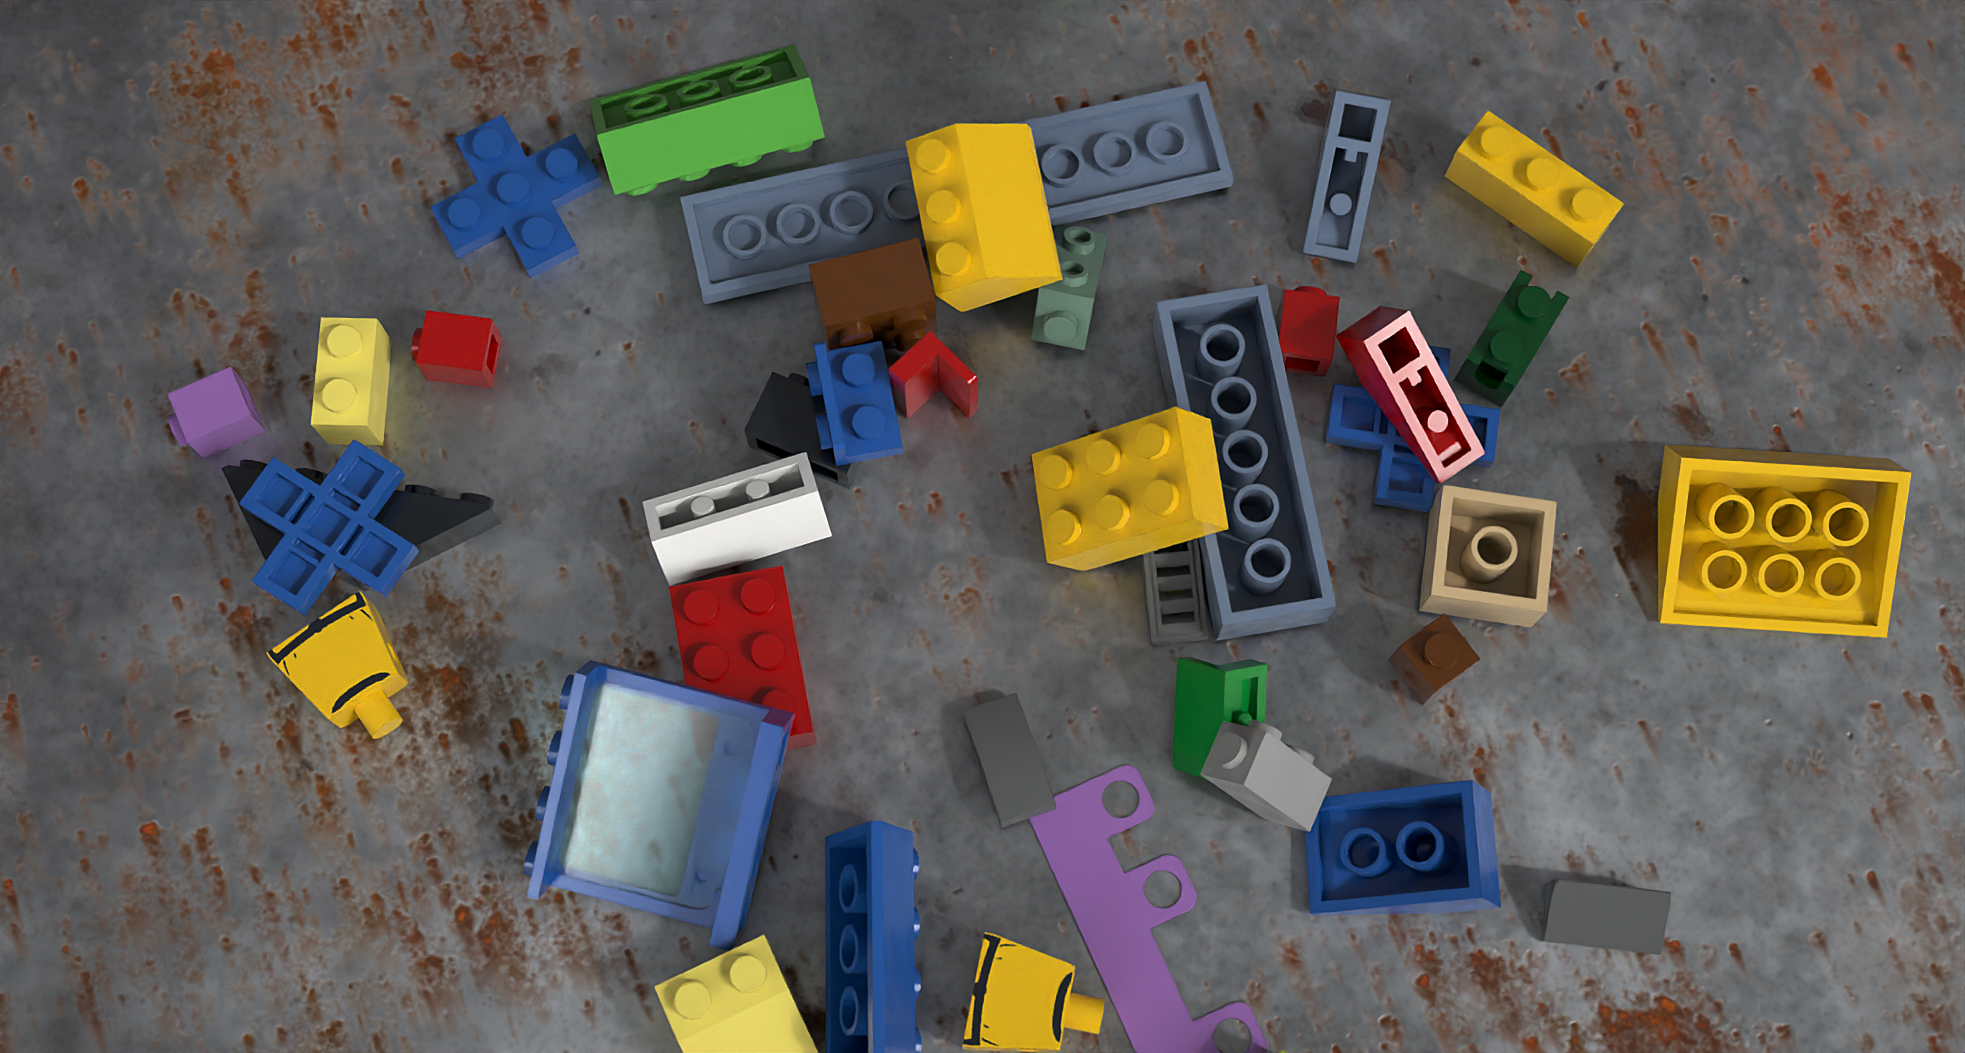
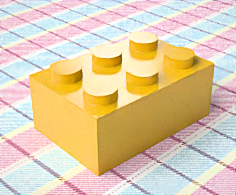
(1129, 490)

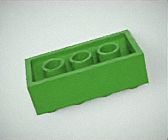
(706, 120)

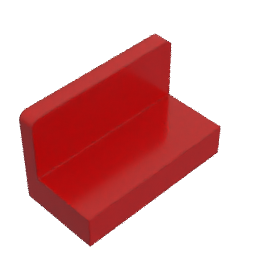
(931, 368)

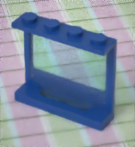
(659, 797)

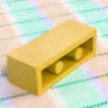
(1533, 189)

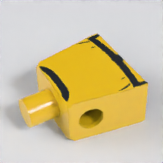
(346, 666)
(1025, 1001)

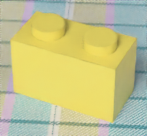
(351, 381)

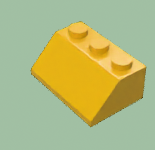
(983, 212)

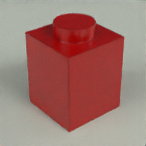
(1307, 330)
(457, 349)

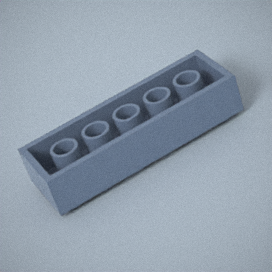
(1227, 365)

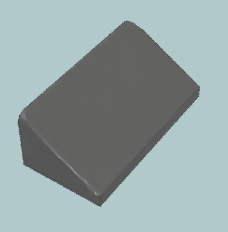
(1605, 916)

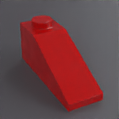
(1411, 390)

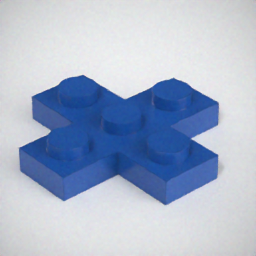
(516, 196)
(1400, 476)
(329, 527)

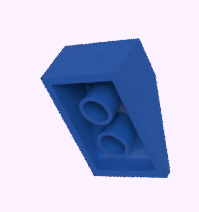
(1404, 852)

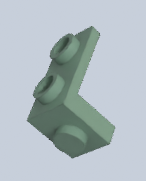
(1067, 305)

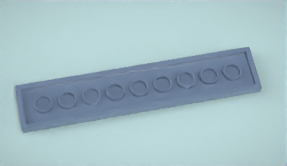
(1088, 161)

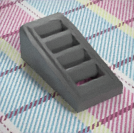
(1175, 632)

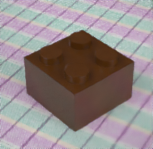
(875, 297)

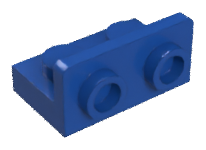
(857, 402)

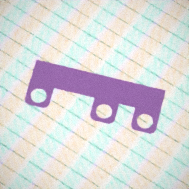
(1118, 918)

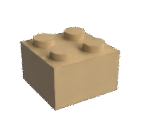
(1488, 556)

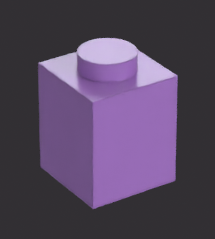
(214, 413)

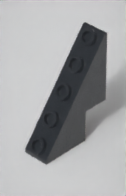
(414, 514)

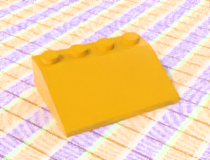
(1779, 540)

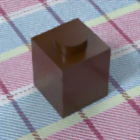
(1433, 659)

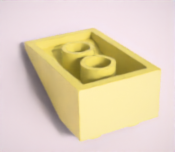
(736, 1005)

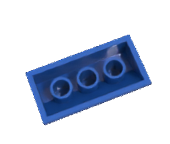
(871, 940)

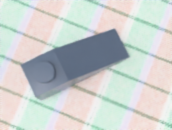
(1345, 174)

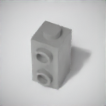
(1266, 774)

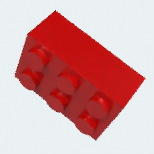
(744, 643)

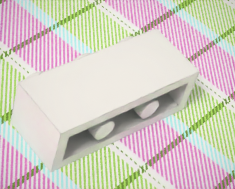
(736, 519)

